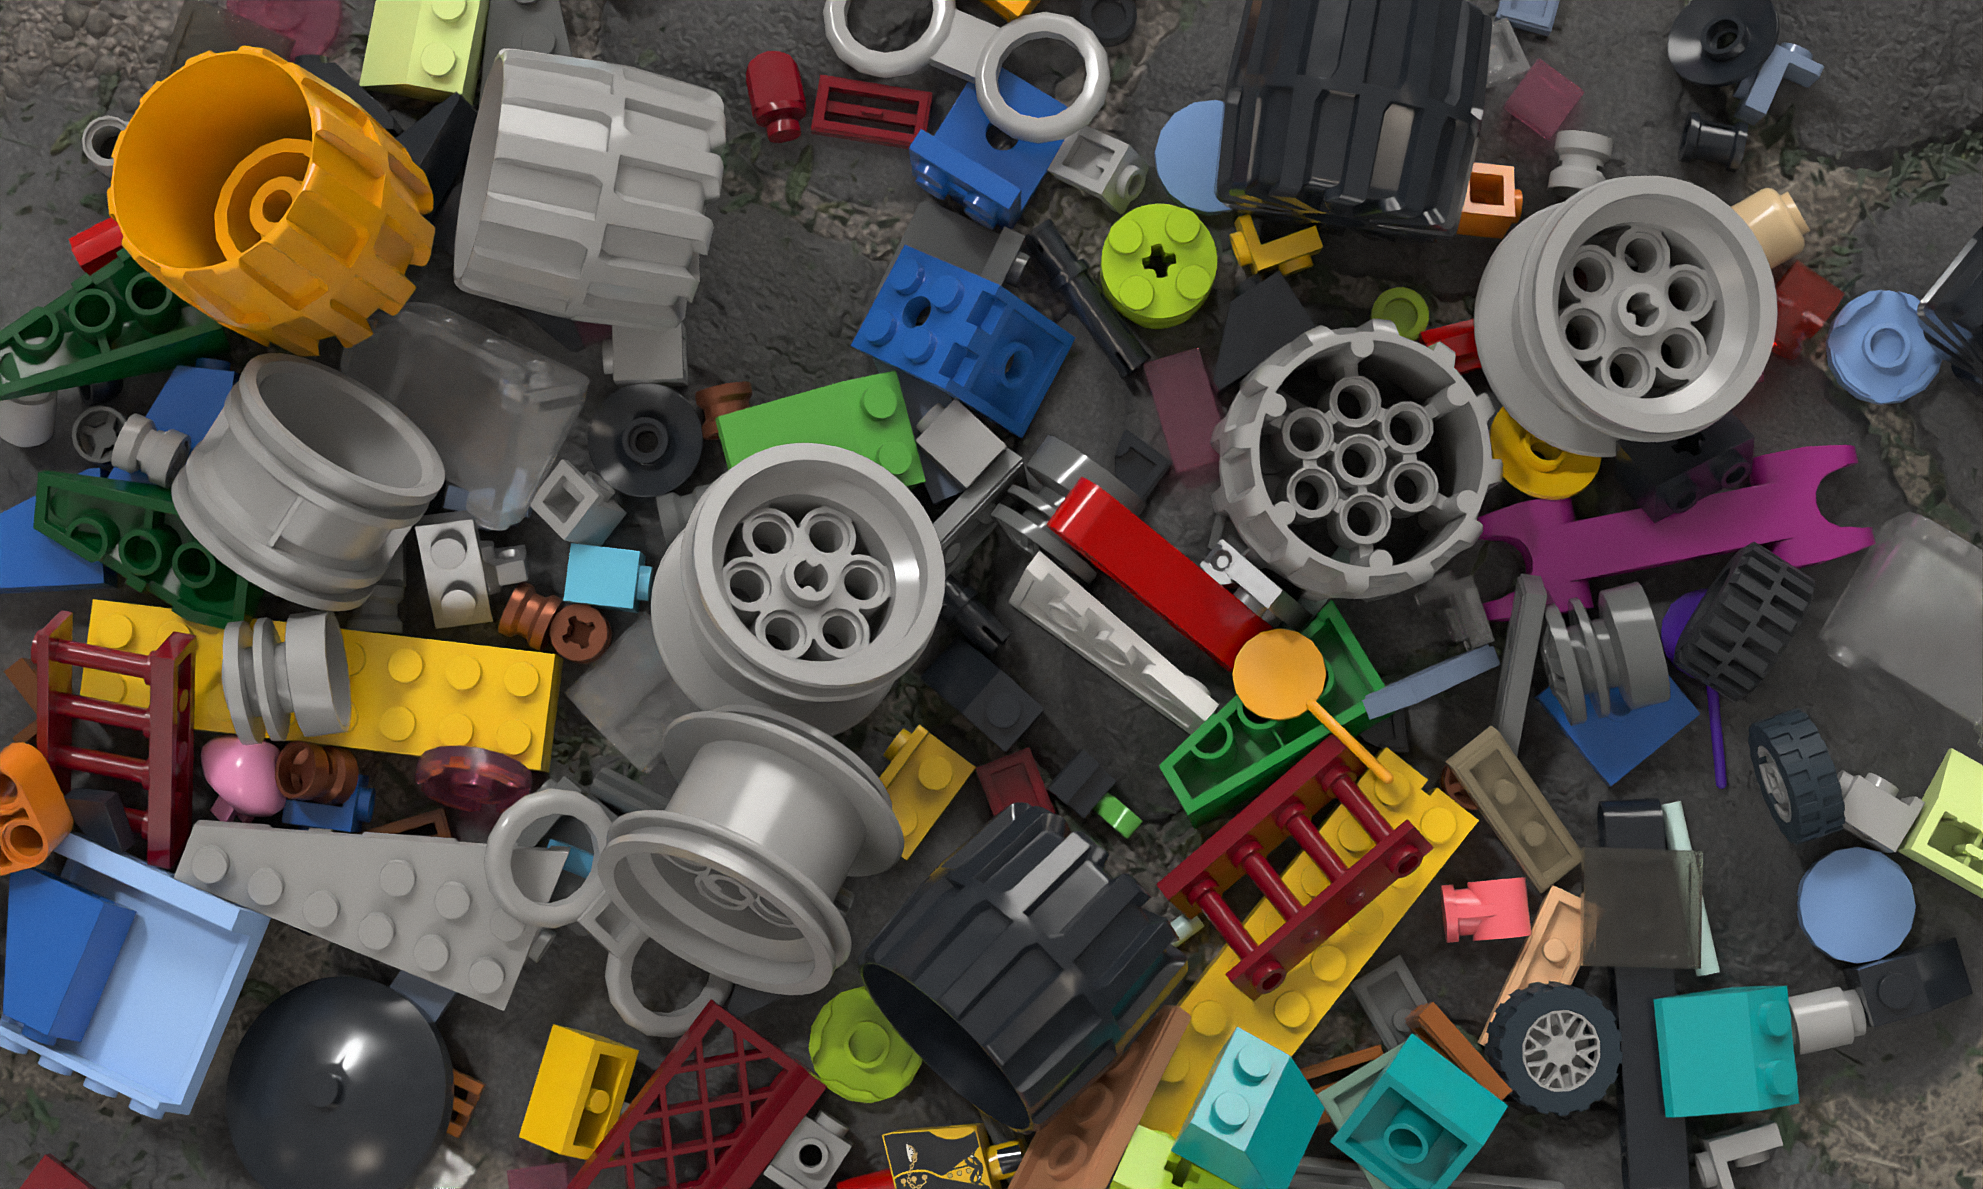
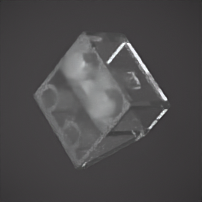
(632, 695)

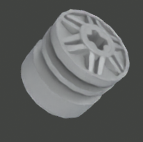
(274, 678)

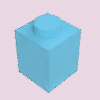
(607, 578)

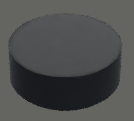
(1109, 20)

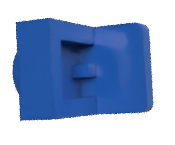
(349, 818)

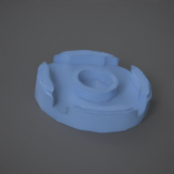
(1188, 157)
(1880, 348)
(1855, 905)

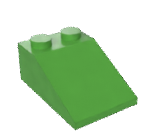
(854, 414)

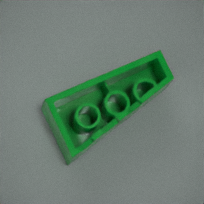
(1243, 754)

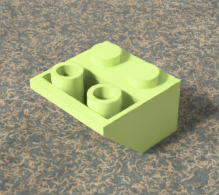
(1950, 824)

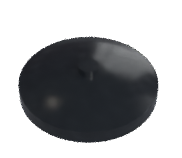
(340, 1088)

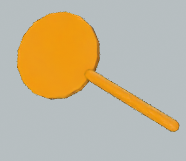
(1283, 677)

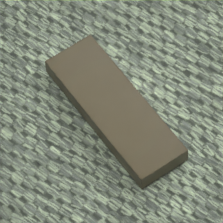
(1515, 809)

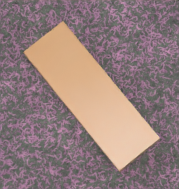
(1550, 951)

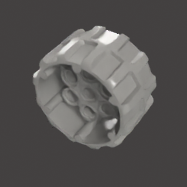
(1443, 404)

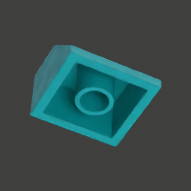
(1726, 1051)
(1250, 1116)
(1419, 1120)

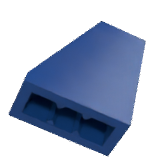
(188, 404)
(40, 564)
(58, 953)

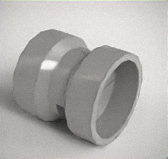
(1581, 159)
(152, 451)

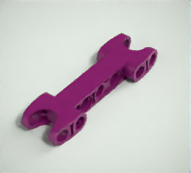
(1773, 512)

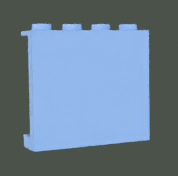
(165, 990)

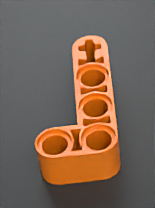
(31, 809)

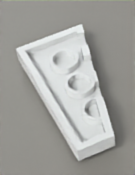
(1103, 639)

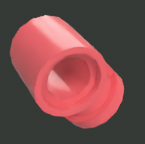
(1486, 910)

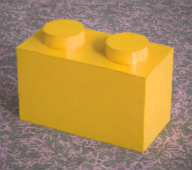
(577, 1091)

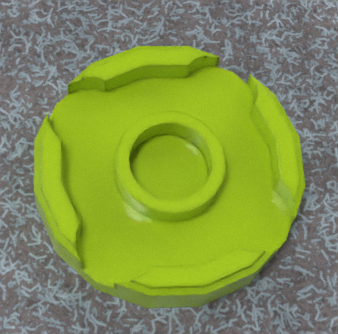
(860, 1050)

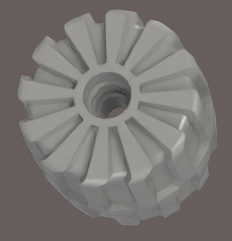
(589, 190)

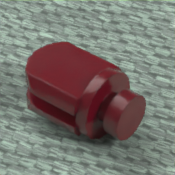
(776, 95)

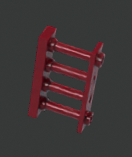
(165, 722)
(1263, 825)

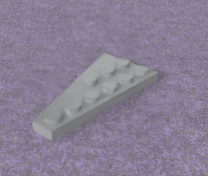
(382, 895)

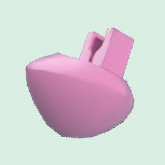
(242, 778)

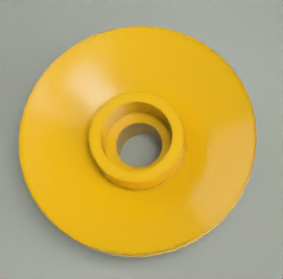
(1555, 478)

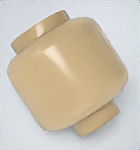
(1774, 223)

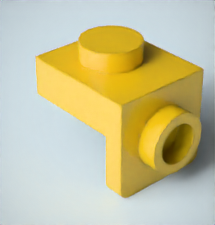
(1287, 253)

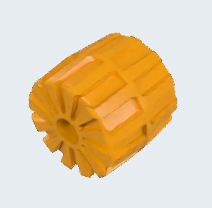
(270, 200)

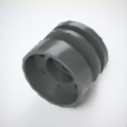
(1057, 469)
(1604, 653)

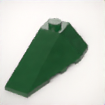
(104, 331)

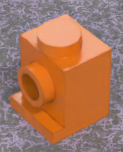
(1490, 202)

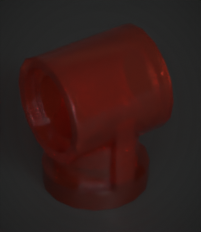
(1803, 307)

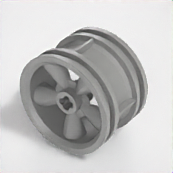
(307, 482)

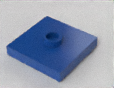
(1624, 737)

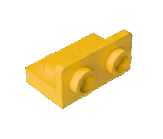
(921, 782)

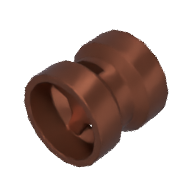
(316, 773)

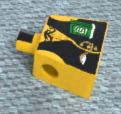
(950, 1158)

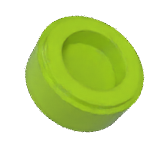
(1404, 309)

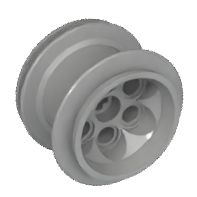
(1695, 288)
(866, 572)
(752, 848)

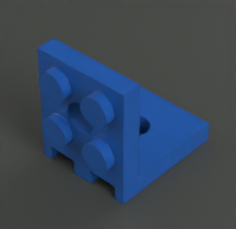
(985, 180)
(965, 338)

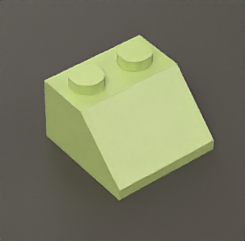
(425, 48)

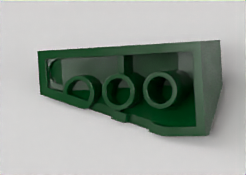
(145, 540)

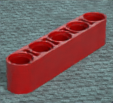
(1155, 572)

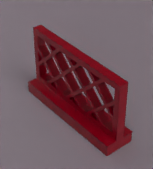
(742, 1152)

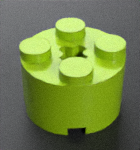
(1175, 237)

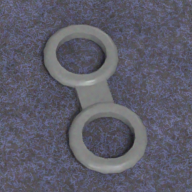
(976, 54)
(588, 907)

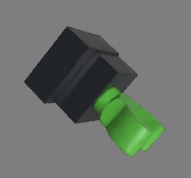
(1085, 787)

